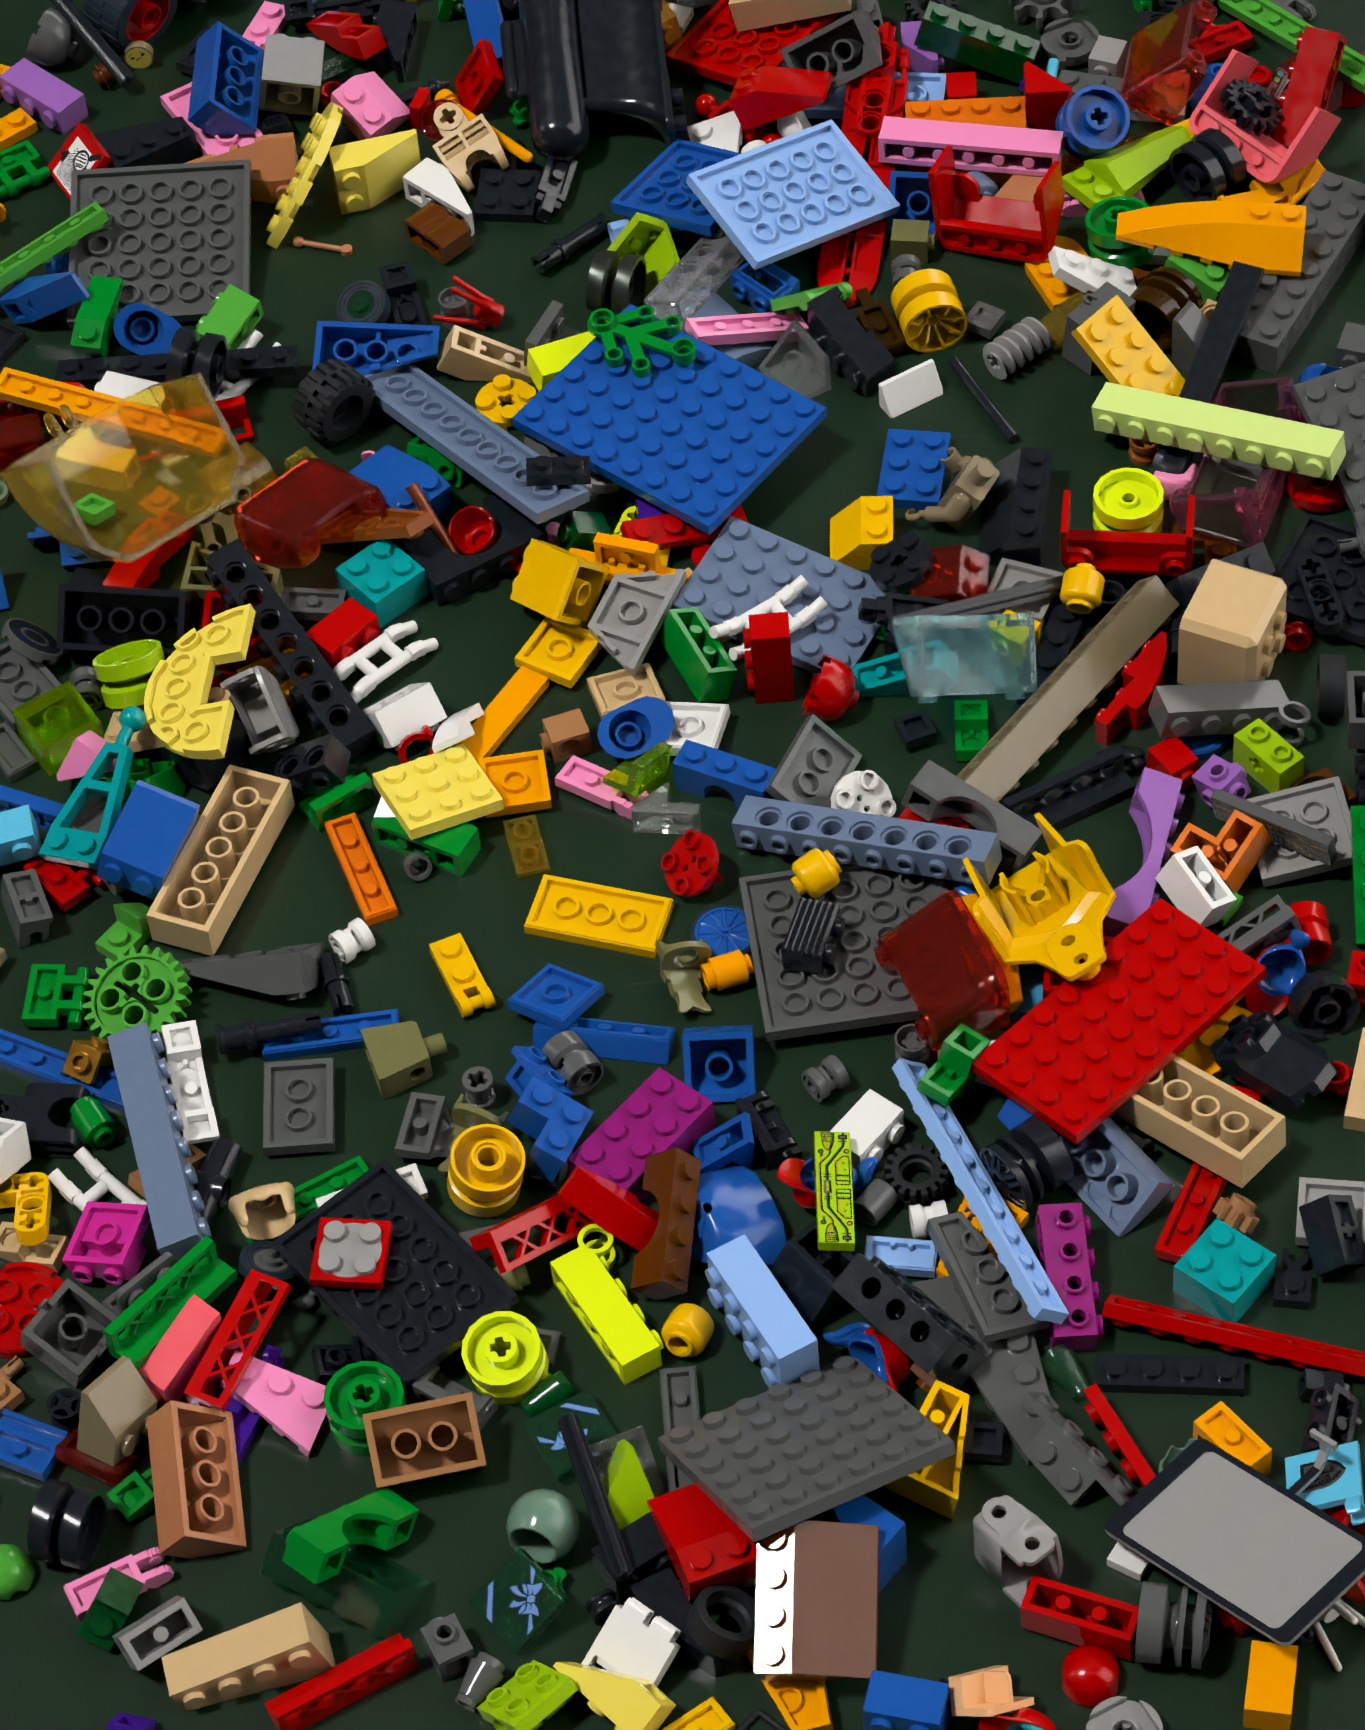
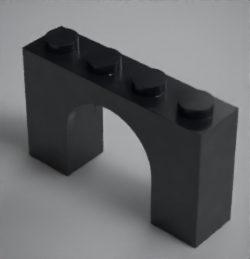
(455, 574)

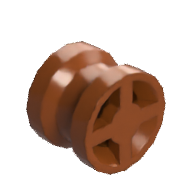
(1142, 451)

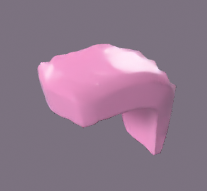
(1171, 482)

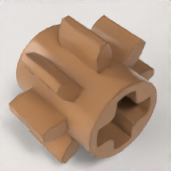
(1237, 1213)

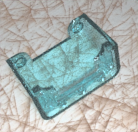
(967, 655)

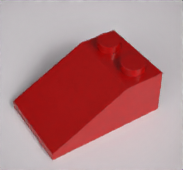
(776, 92)
(702, 1541)

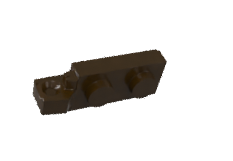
(877, 317)

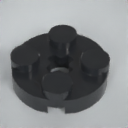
(908, 550)

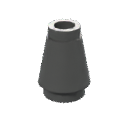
(479, 1680)

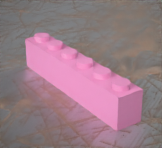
(974, 145)

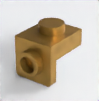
(86, 1058)

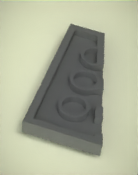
(980, 1280)

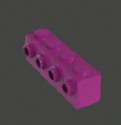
(1068, 1263)

